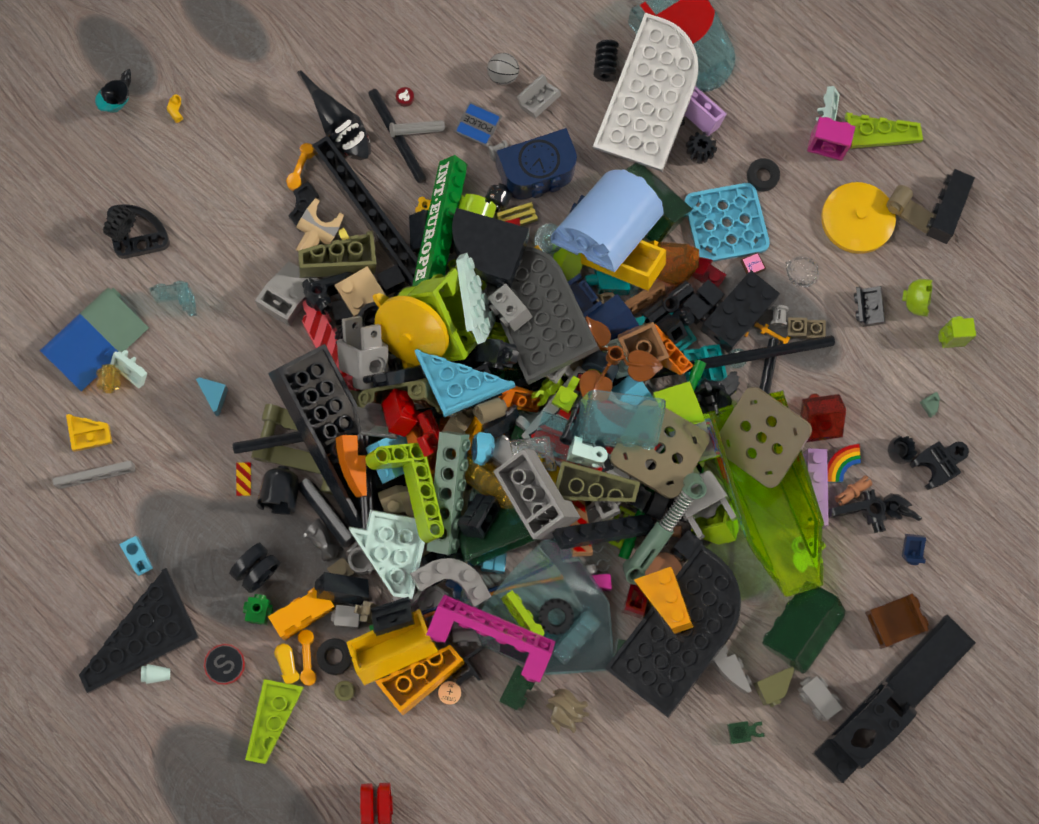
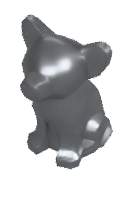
(320, 537)

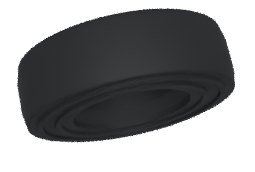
(763, 163)
(325, 647)

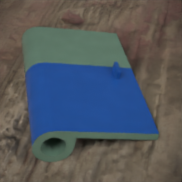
(93, 337)

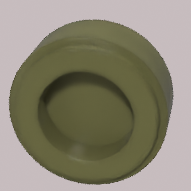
(344, 691)

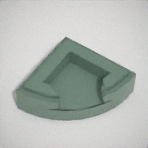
(931, 404)

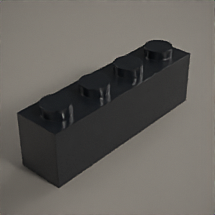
(950, 206)

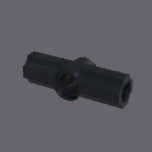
(676, 297)

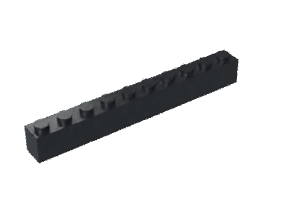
(366, 207)

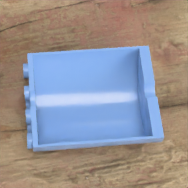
(610, 219)

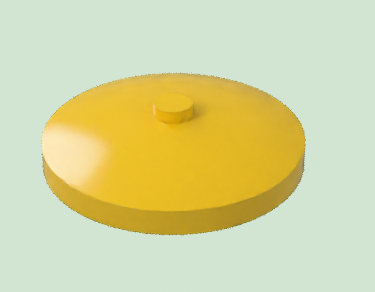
(857, 218)
(410, 326)

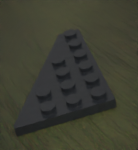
(146, 634)

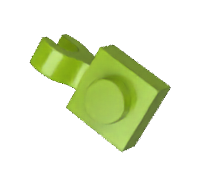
(548, 388)
(565, 396)

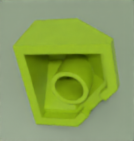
(718, 528)

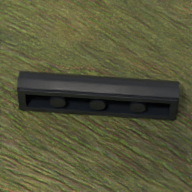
(326, 512)

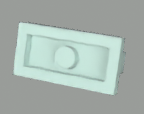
(831, 102)
(129, 368)

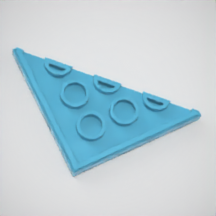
(459, 385)

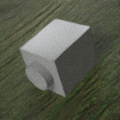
(345, 617)

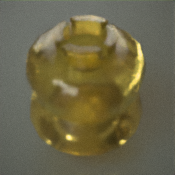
(108, 378)

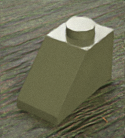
(774, 687)

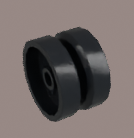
(254, 567)

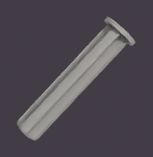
(417, 127)

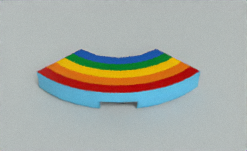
(842, 461)

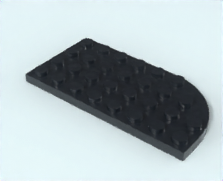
(666, 664)

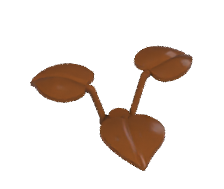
(641, 363)

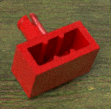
(400, 412)

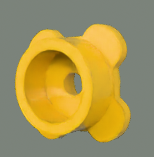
(422, 201)

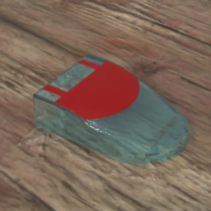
(705, 31)

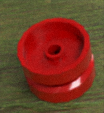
(376, 805)

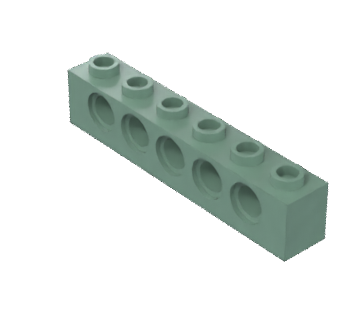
(443, 481)

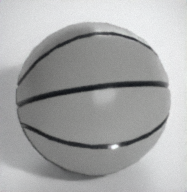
(503, 68)

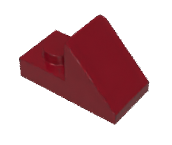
(707, 271)

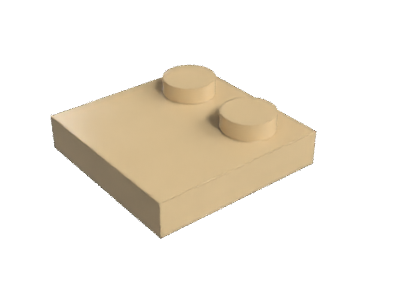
(358, 290)

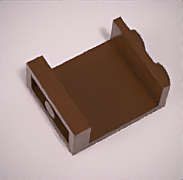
(897, 620)

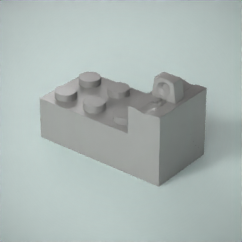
(535, 495)

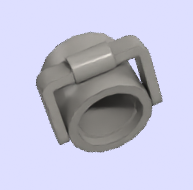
(358, 561)

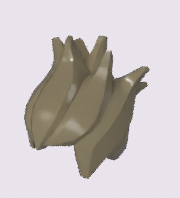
(566, 710)

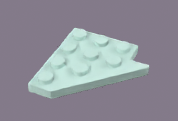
(475, 302)
(392, 548)

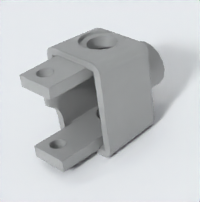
(361, 352)
(708, 504)

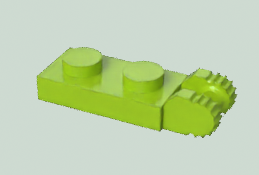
(521, 615)

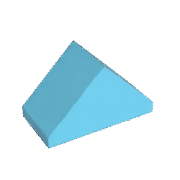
(214, 393)

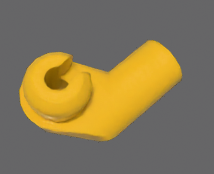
(173, 108)

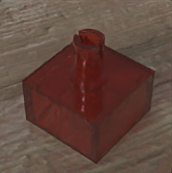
(824, 415)

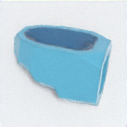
(482, 448)

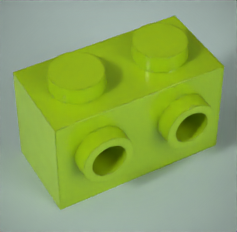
(957, 332)

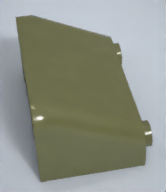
(416, 390)

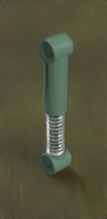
(663, 529)

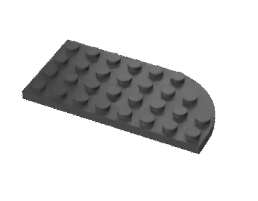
(557, 329)

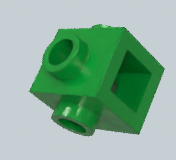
(261, 616)

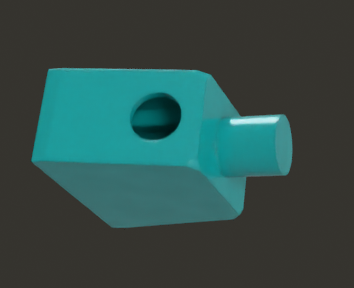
(607, 283)

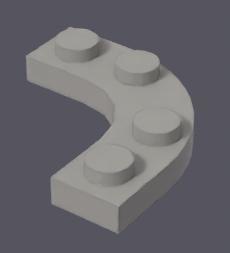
(455, 570)

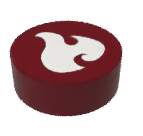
(404, 96)

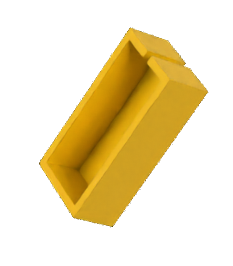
(639, 267)
(392, 651)

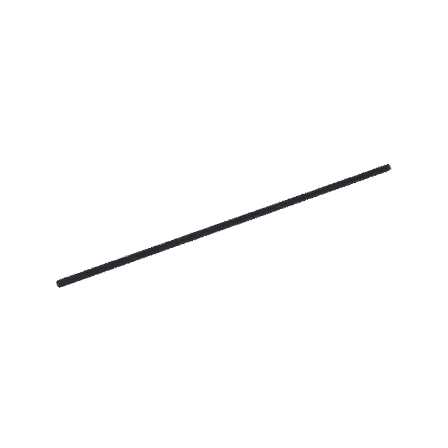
(711, 362)

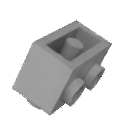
(510, 307)

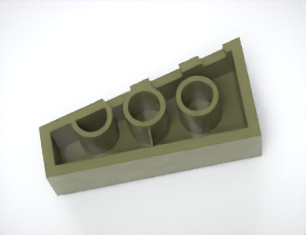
(338, 257)
(589, 484)

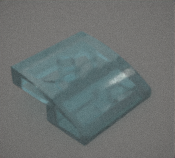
(553, 426)

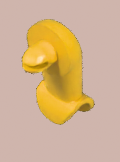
(285, 659)

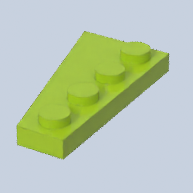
(882, 132)
(272, 714)

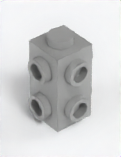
(815, 693)

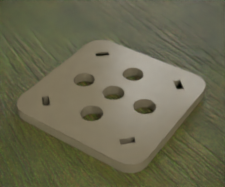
(782, 433)
(665, 468)

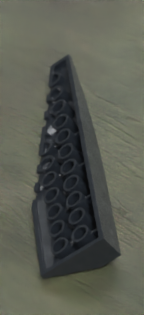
(321, 412)

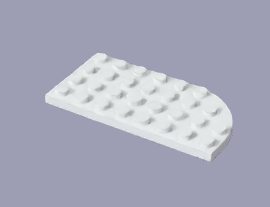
(650, 95)

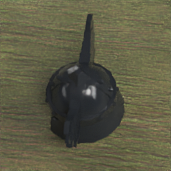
(716, 395)

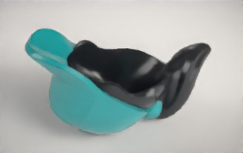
(114, 94)

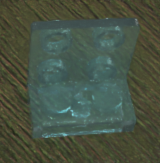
(177, 291)

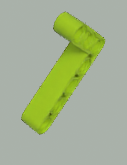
(415, 484)

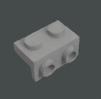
(538, 96)

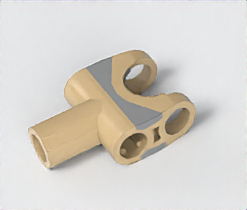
(316, 230)

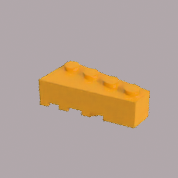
(413, 683)

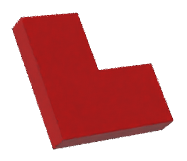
(428, 441)

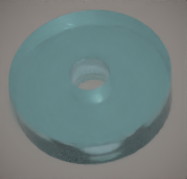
(542, 236)

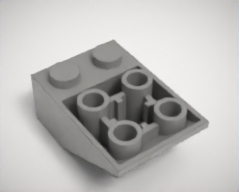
(283, 294)

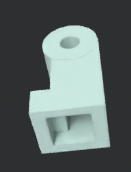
(586, 454)

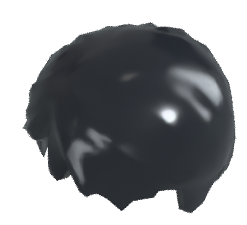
(901, 449)

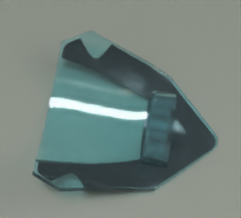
(556, 574)

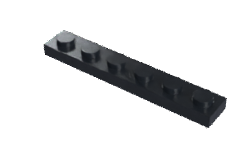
(603, 531)

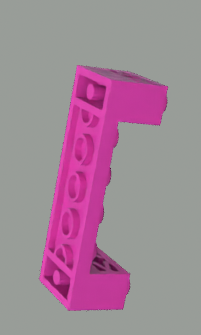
(504, 632)

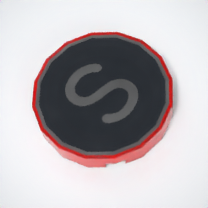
(224, 664)

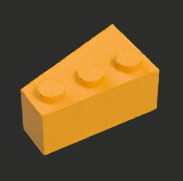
(665, 596)
(300, 614)

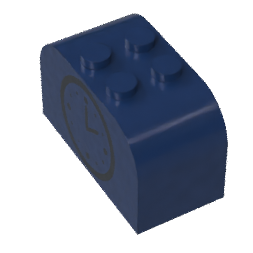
(537, 165)

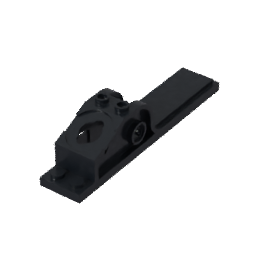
(905, 688)

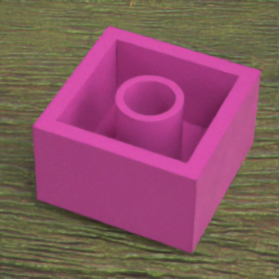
(831, 138)

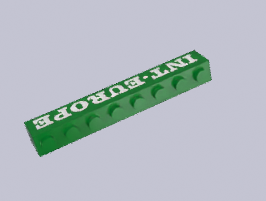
(438, 227)

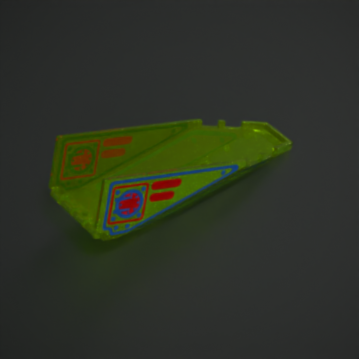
(779, 521)

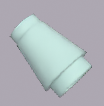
(154, 674)

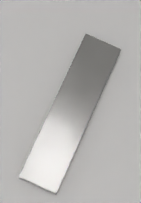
(94, 474)

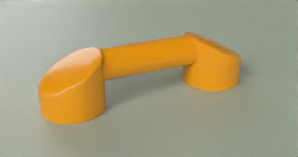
(293, 179)
(307, 676)

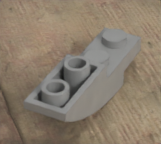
(731, 670)

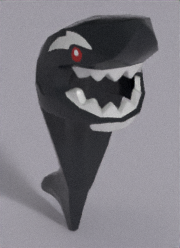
(339, 123)

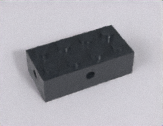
(740, 311)

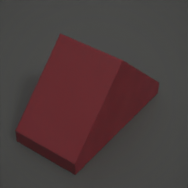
(635, 602)

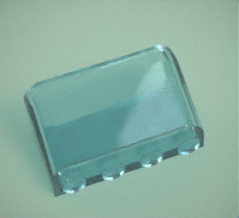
(621, 419)

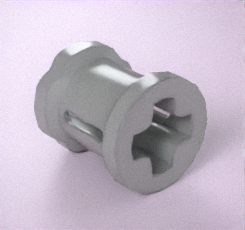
(492, 149)
(776, 322)

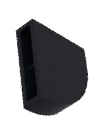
(491, 244)

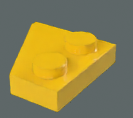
(87, 433)

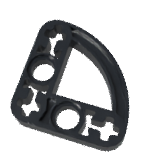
(131, 243)

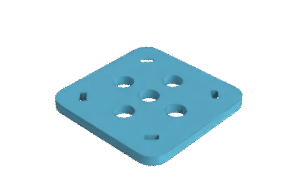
(736, 206)

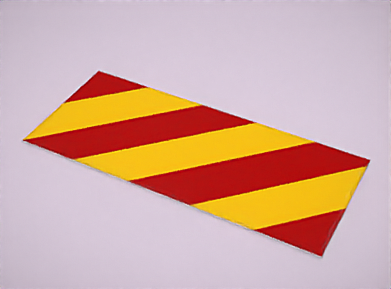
(243, 479)

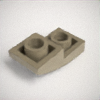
(806, 329)

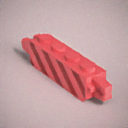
(321, 333)

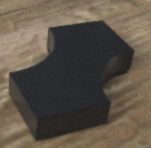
(304, 197)

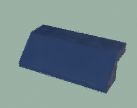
(615, 316)

